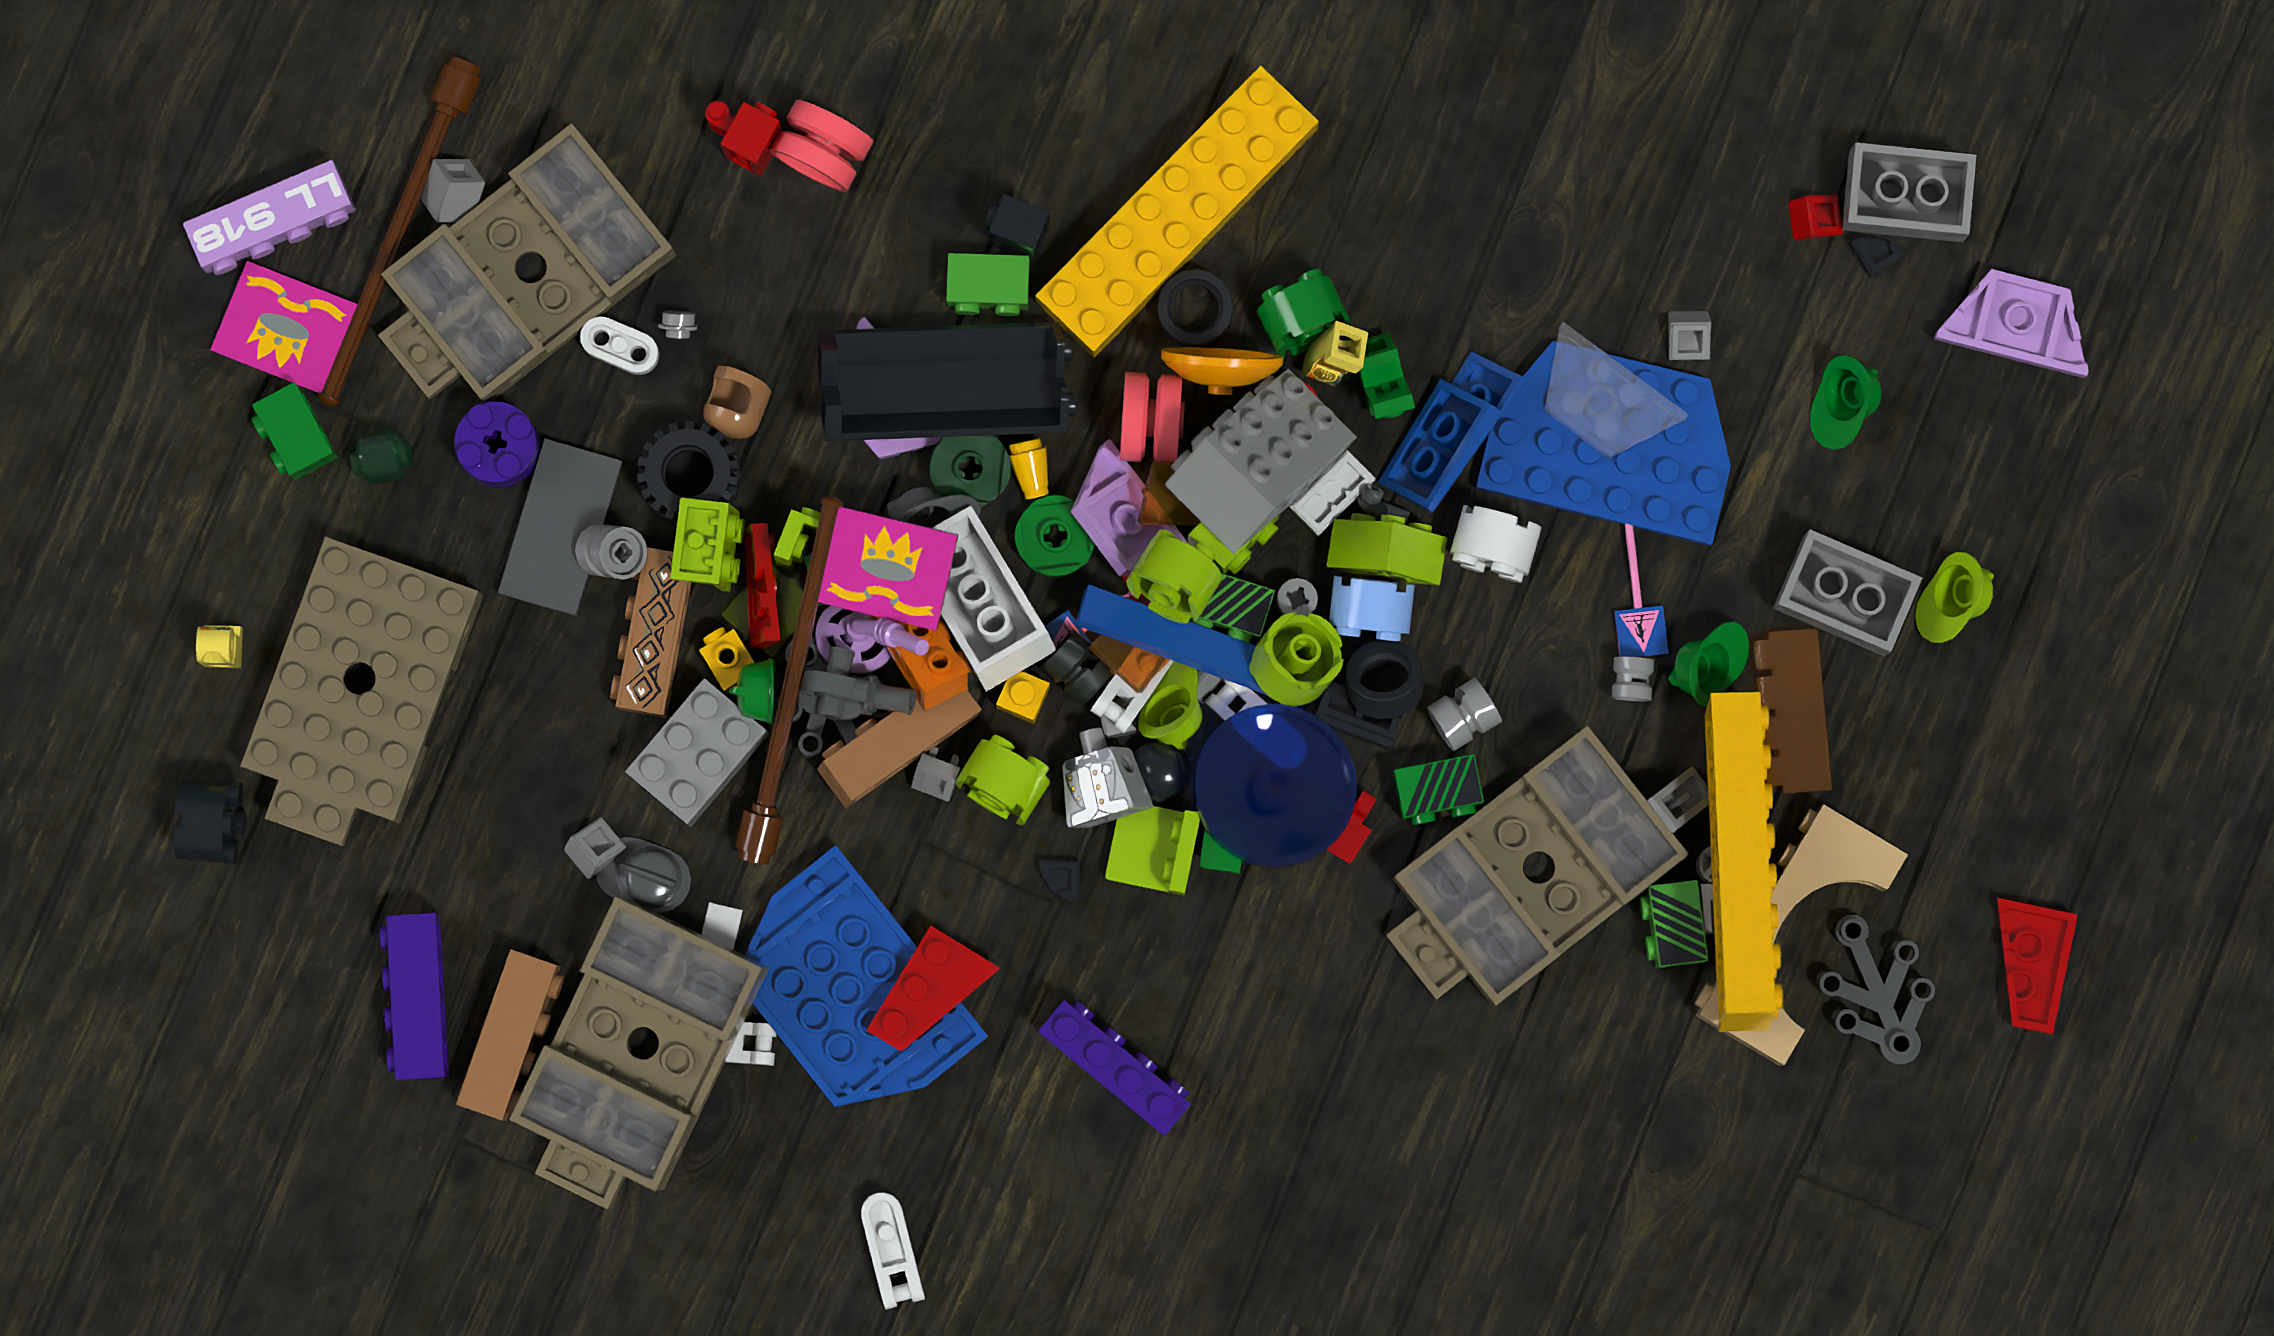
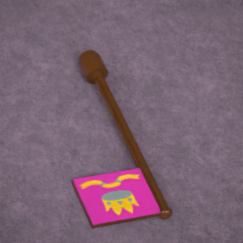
(312, 333)
(864, 567)

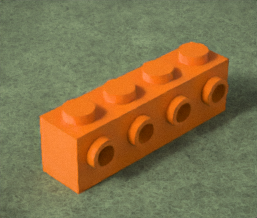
(938, 672)

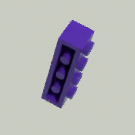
(417, 996)
(1113, 1067)

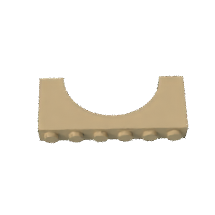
(1826, 854)

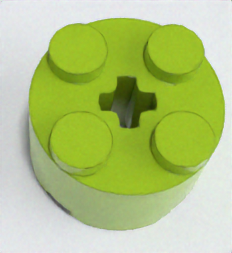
(1175, 577)
(1297, 658)
(1004, 779)

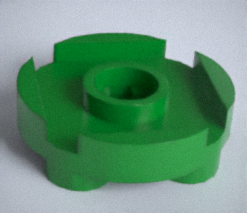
(1041, 555)

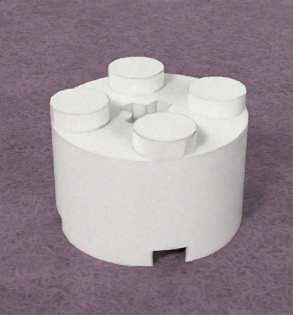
(1494, 541)

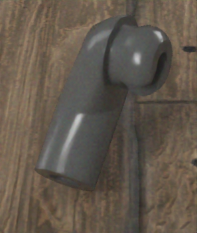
(1371, 504)

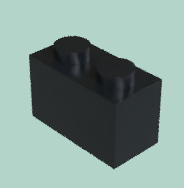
(1017, 227)

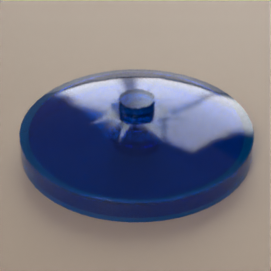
(1274, 786)

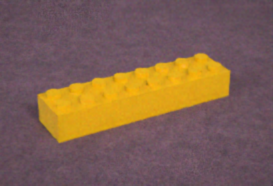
(1177, 211)
(1739, 862)

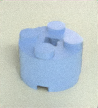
(1371, 606)

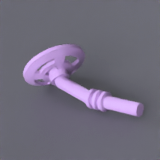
(861, 634)

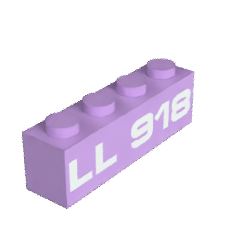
(270, 217)

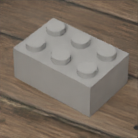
(1909, 192)
(1847, 593)
(697, 752)

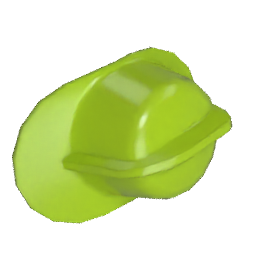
(1953, 597)
(1173, 708)

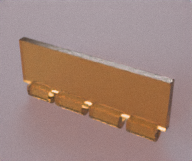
(1799, 708)

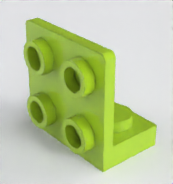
(793, 540)
(707, 543)
(1154, 849)

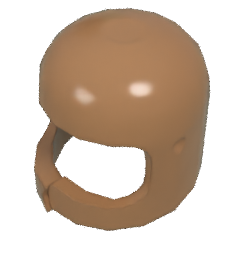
(736, 403)

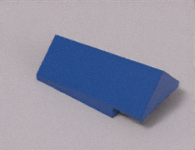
(1450, 431)

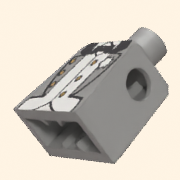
(1102, 783)

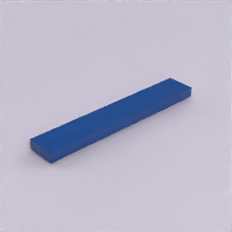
(1179, 642)

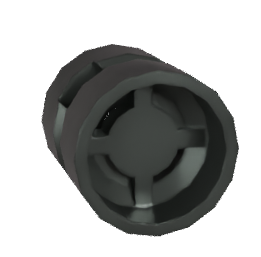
(1076, 667)

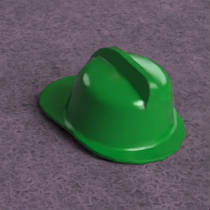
(1843, 401)
(1711, 663)
(758, 691)

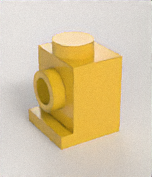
(717, 642)

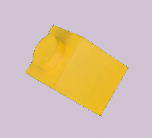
(1023, 696)

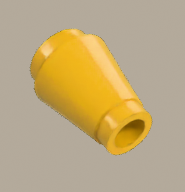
(1030, 467)

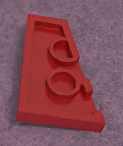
(760, 587)
(2036, 961)
(928, 988)

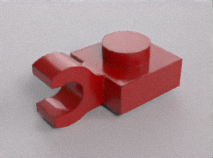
(1355, 832)

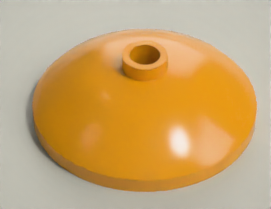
(1221, 367)

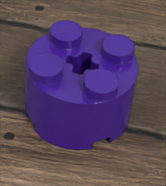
(485, 424)

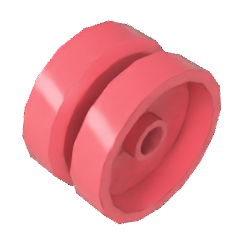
(821, 145)
(1153, 418)

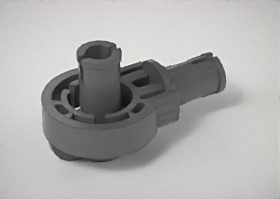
(841, 697)

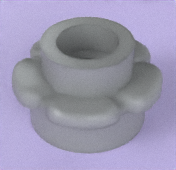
(678, 323)

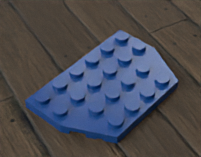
(1659, 485)
(829, 971)

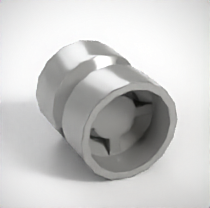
(611, 551)
(1464, 714)

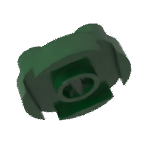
(986, 452)

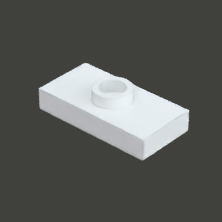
(1332, 493)

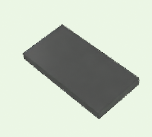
(564, 498)

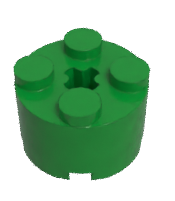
(1301, 312)

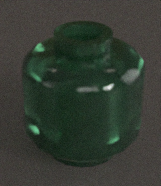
(381, 457)

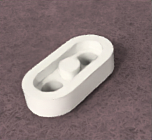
(620, 346)

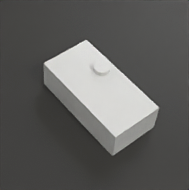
(988, 607)

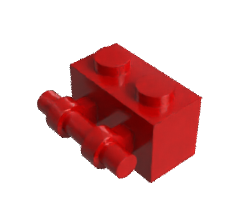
(747, 135)

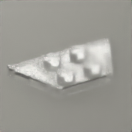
(1603, 398)

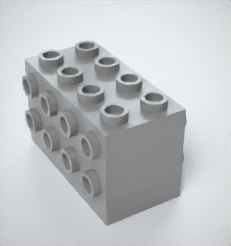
(1258, 459)

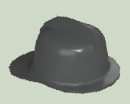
(928, 508)
(646, 876)

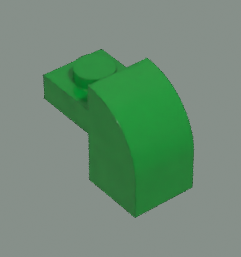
(1383, 379)

